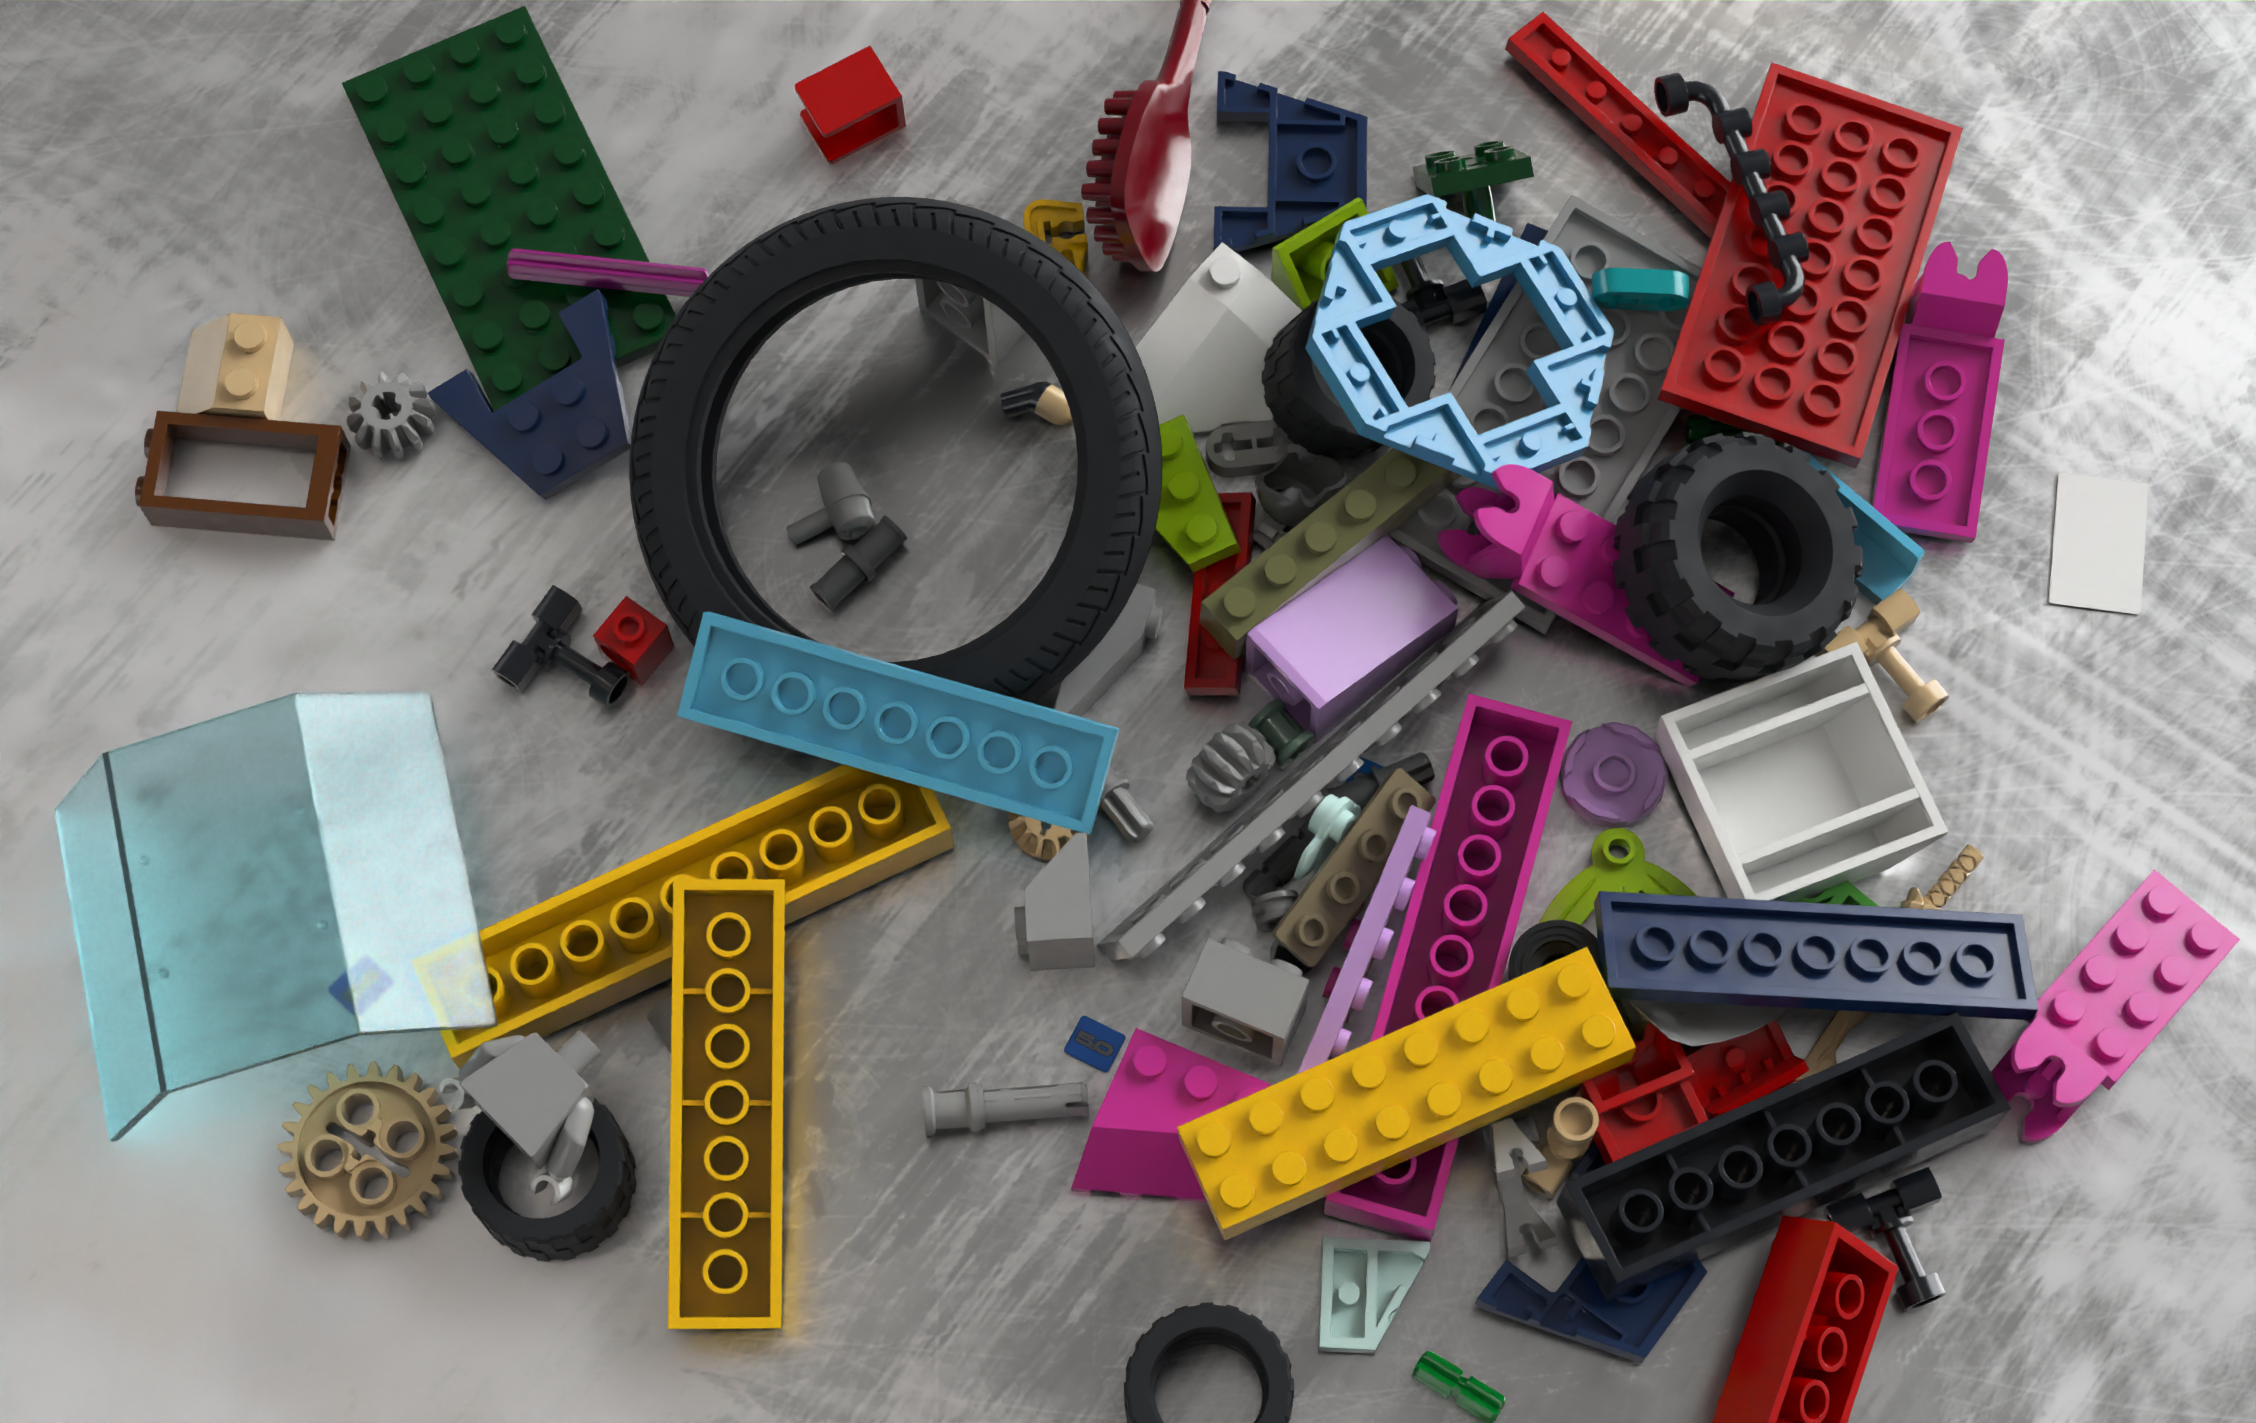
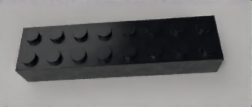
(1781, 1155)

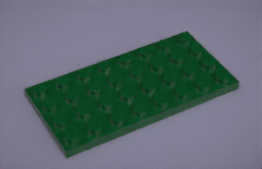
(496, 162)

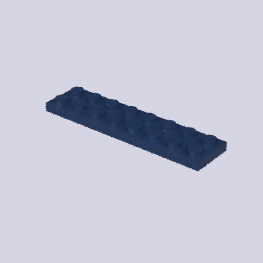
(1814, 956)

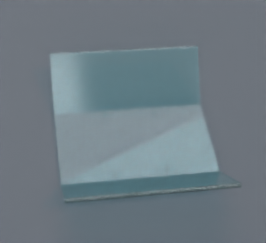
(268, 892)

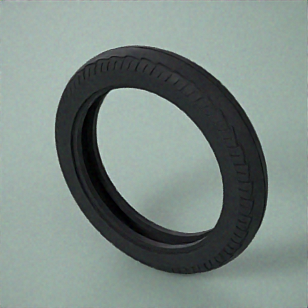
(934, 241)

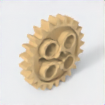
(340, 1192)

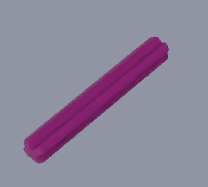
(604, 272)

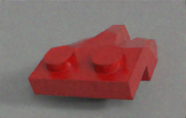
(1644, 1097)

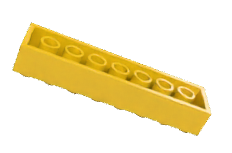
(1406, 1093)
(726, 1104)

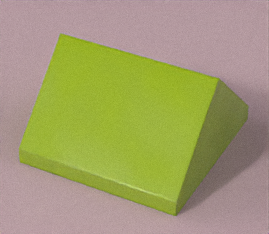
(1303, 259)

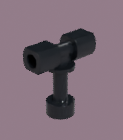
(1433, 301)
(549, 646)
(1887, 1217)

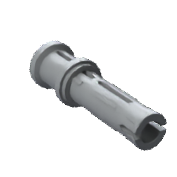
(976, 1106)

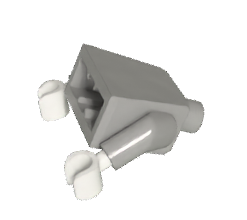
(534, 1100)

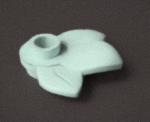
(1329, 825)

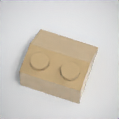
(237, 367)

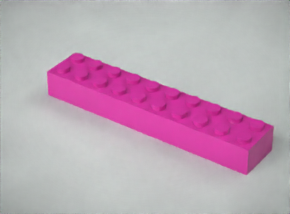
(1462, 919)

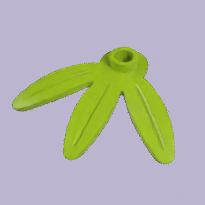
(1612, 874)

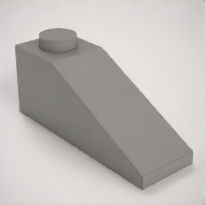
(1113, 655)

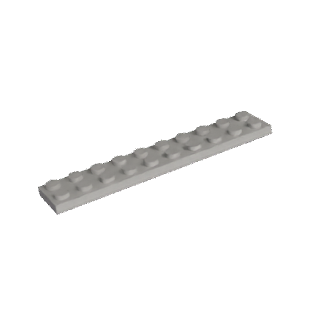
(1300, 789)

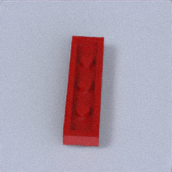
(1208, 665)

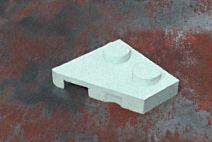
(1364, 1289)

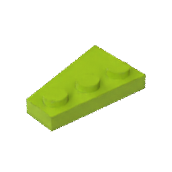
(1190, 507)

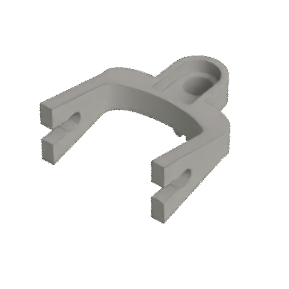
(1504, 1143)

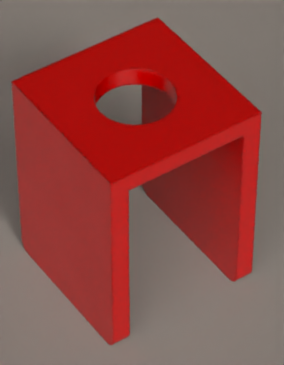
(850, 105)

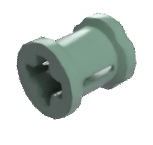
(1282, 733)

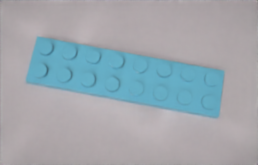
(898, 722)

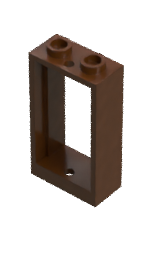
(325, 489)

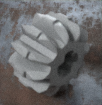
(399, 430)
(1230, 767)

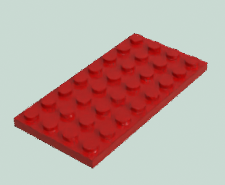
(1865, 197)

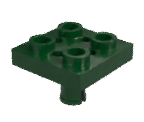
(1473, 174)

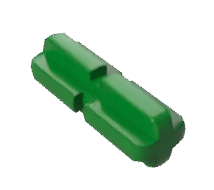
(1469, 1393)

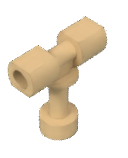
(1878, 643)
(1567, 1139)

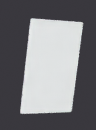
(2099, 543)

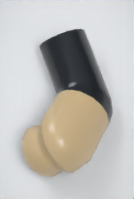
(1039, 398)

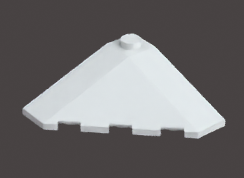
(1212, 345)

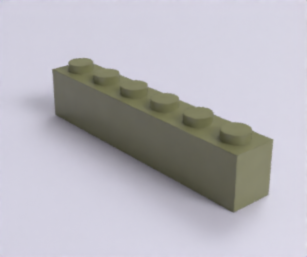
(1322, 543)

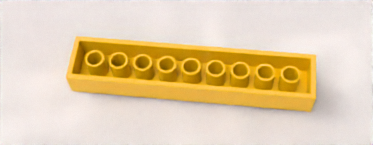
(617, 928)

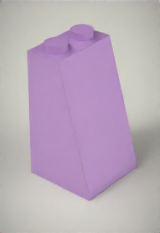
(1349, 635)

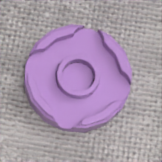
(1613, 775)

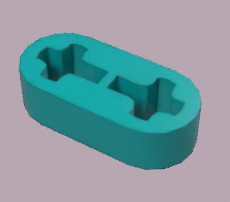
(1640, 289)

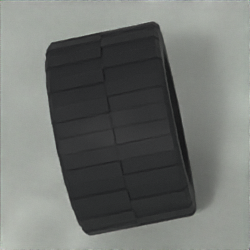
(1309, 414)
(558, 1236)
(1214, 1326)

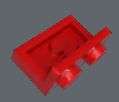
(1743, 1069)

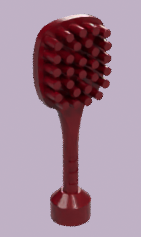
(1147, 154)

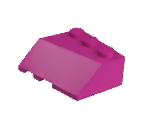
(1135, 1133)

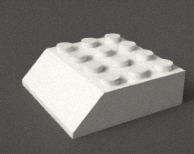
(1799, 780)

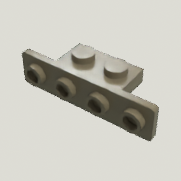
(1350, 870)

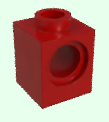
(634, 640)

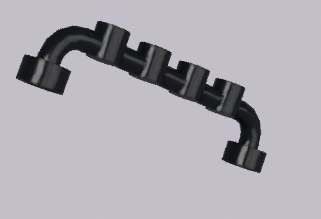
(1749, 170)

